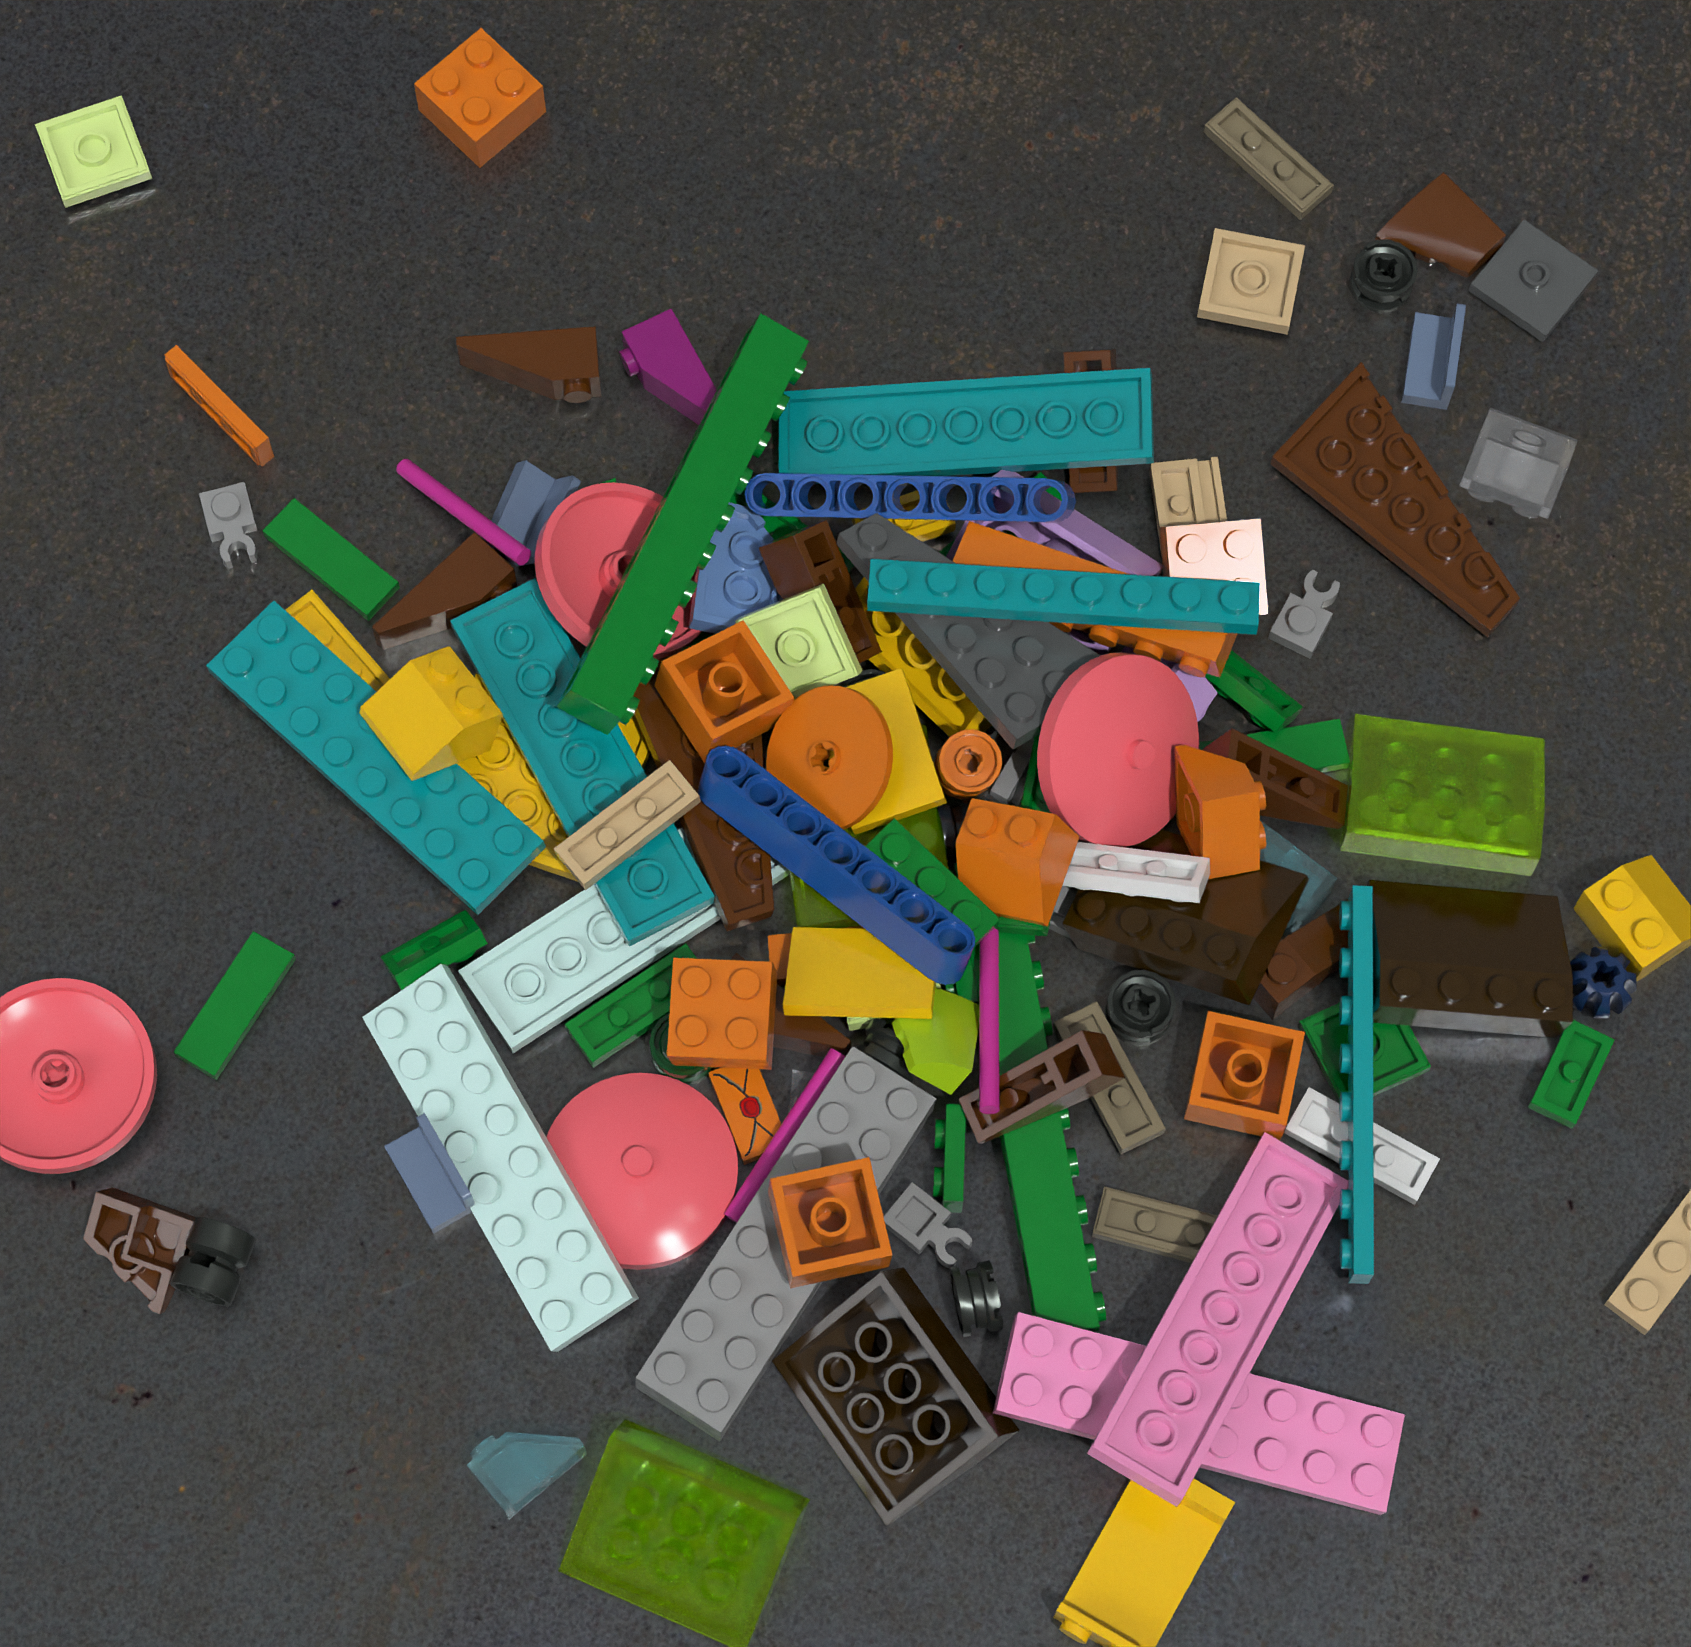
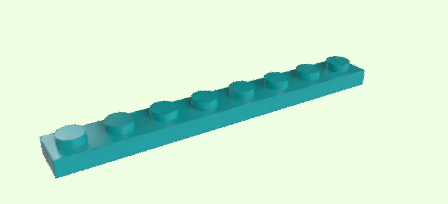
(1063, 596)
(1357, 1104)

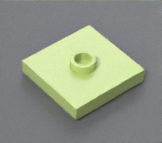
(93, 151)
(804, 640)

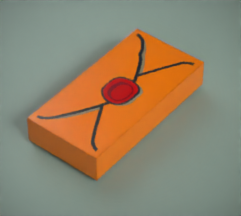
(746, 1109)

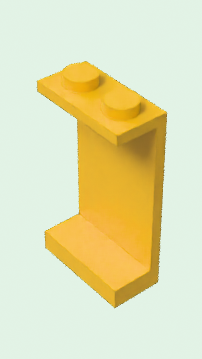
(1141, 1566)

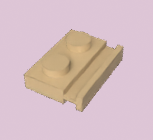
(1187, 492)

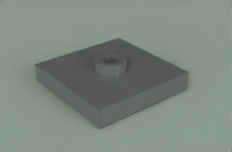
(1533, 280)

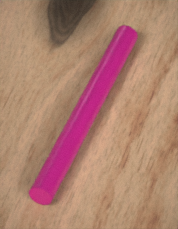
(464, 512)
(989, 1023)
(784, 1134)

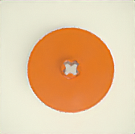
(862, 747)

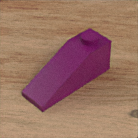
(667, 364)

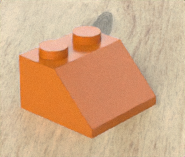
(1219, 811)
(1014, 859)

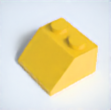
(432, 714)
(1638, 915)

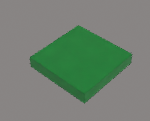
(1395, 1051)

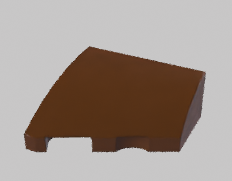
(1445, 228)
(139, 1241)

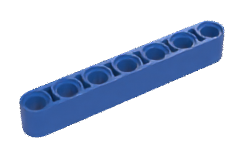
(887, 492)
(836, 865)

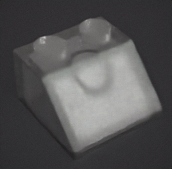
(1518, 464)

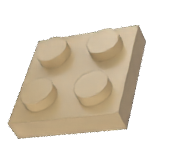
(1251, 281)

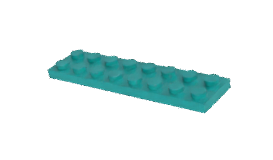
(971, 425)
(525, 669)
(315, 707)

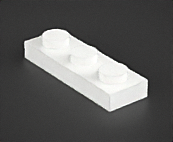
(1138, 872)
(1397, 1162)

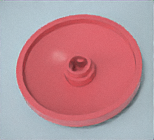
(587, 552)
(1112, 748)
(70, 1075)
(648, 1165)

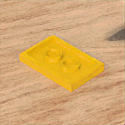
(913, 776)
(852, 976)

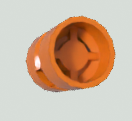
(968, 764)

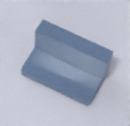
(1433, 359)
(528, 504)
(430, 1176)

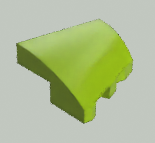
(941, 1047)

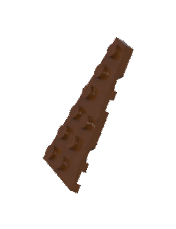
(1386, 491)
(728, 860)

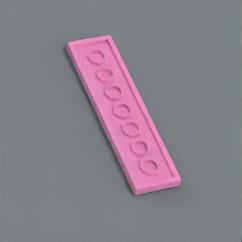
(1219, 1320)
(1270, 1436)

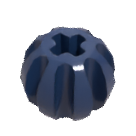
(1604, 969)

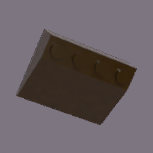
(1205, 945)
(1470, 960)
(894, 1394)

